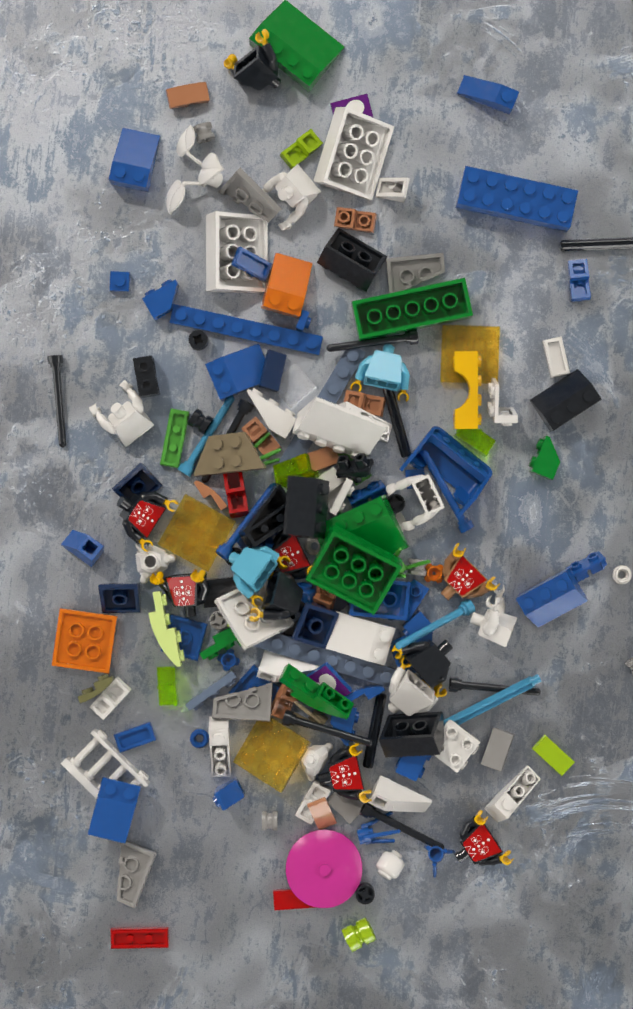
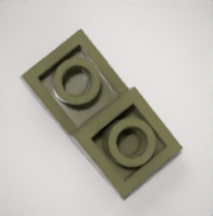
(100, 685)

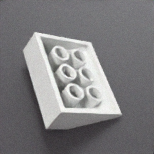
(353, 153)
(223, 236)
(338, 428)

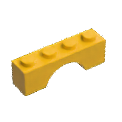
(466, 364)

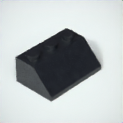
(351, 259)
(565, 400)
(306, 507)
(413, 735)

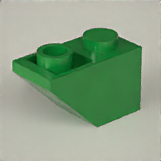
(546, 460)

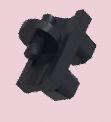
(355, 468)

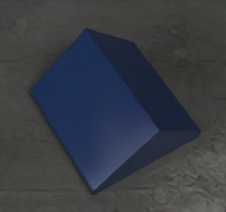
(137, 481)
(120, 597)
(315, 625)

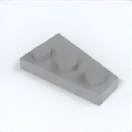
(247, 192)
(412, 270)
(245, 705)
(133, 872)

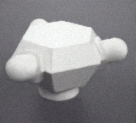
(151, 561)
(315, 759)

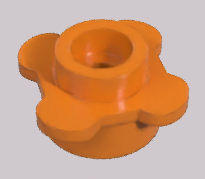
(430, 577)

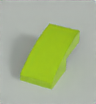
(301, 149)
(553, 755)

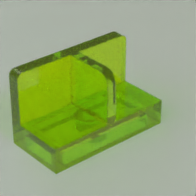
(476, 440)
(296, 466)
(167, 685)

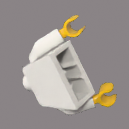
(411, 693)

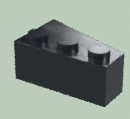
(266, 519)

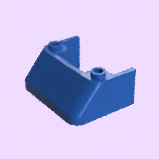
(455, 465)

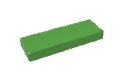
(174, 438)

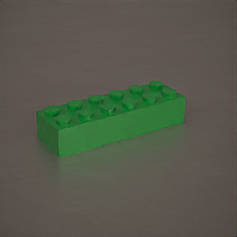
(412, 309)

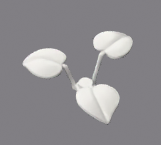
(208, 175)

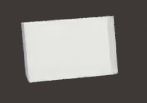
(393, 188)

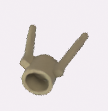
(315, 716)

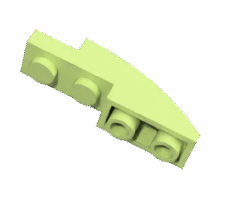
(167, 637)

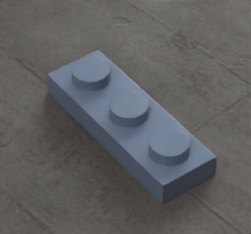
(212, 691)

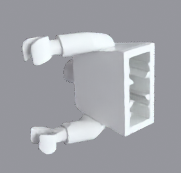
(296, 190)
(126, 420)
(427, 495)
(495, 624)

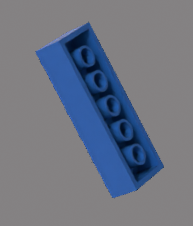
(516, 199)

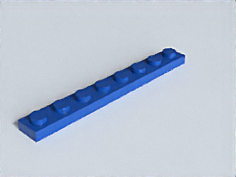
(246, 329)

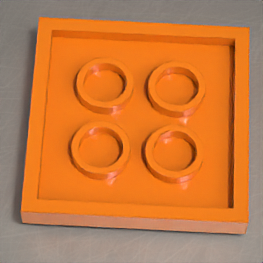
(84, 640)

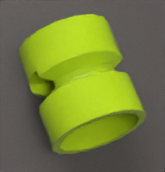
(359, 934)

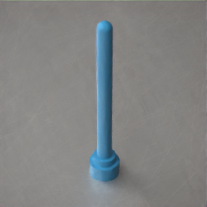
(187, 467)
(465, 608)

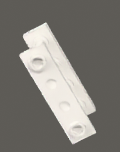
(87, 777)

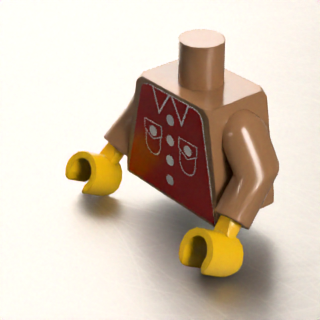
(464, 577)

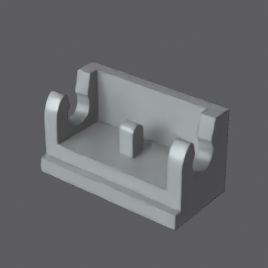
(497, 749)

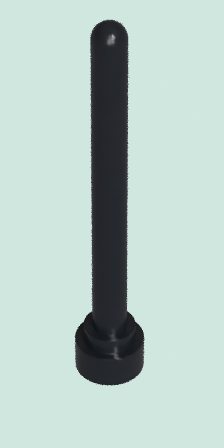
(409, 337)
(55, 363)
(244, 408)
(457, 684)
(291, 719)
(370, 811)

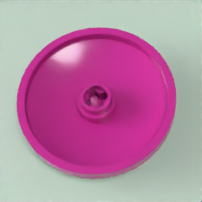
(323, 868)

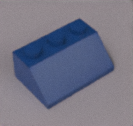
(551, 598)

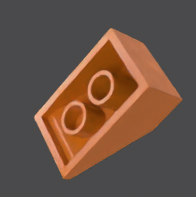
(287, 285)

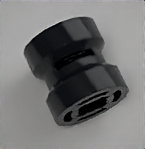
(200, 421)
(396, 502)

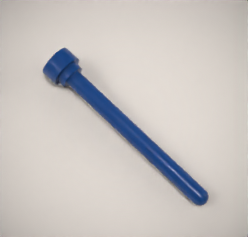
(463, 522)
(225, 550)

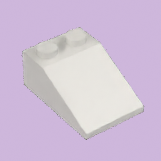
(361, 638)

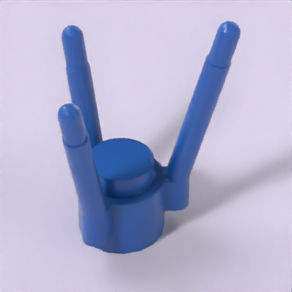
(367, 835)
(436, 855)

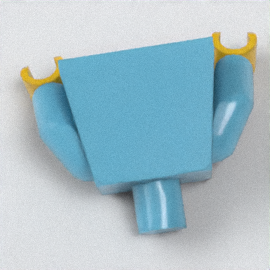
(384, 371)
(253, 569)

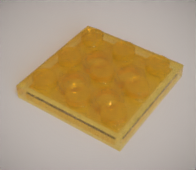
(470, 338)
(196, 532)
(272, 753)

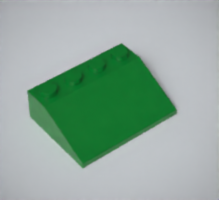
(299, 44)
(373, 523)
(354, 569)

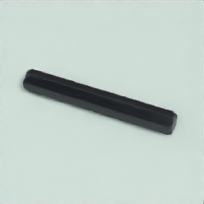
(596, 244)
(397, 423)
(374, 730)

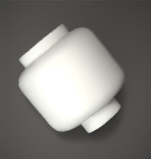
(390, 864)

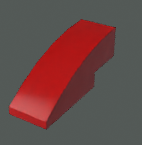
(236, 494)

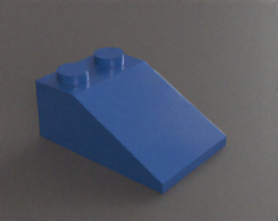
(134, 160)
(237, 371)
(393, 605)
(114, 810)

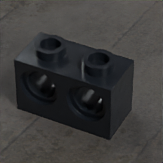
(146, 376)

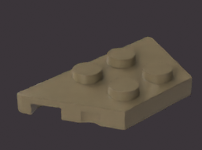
(228, 455)

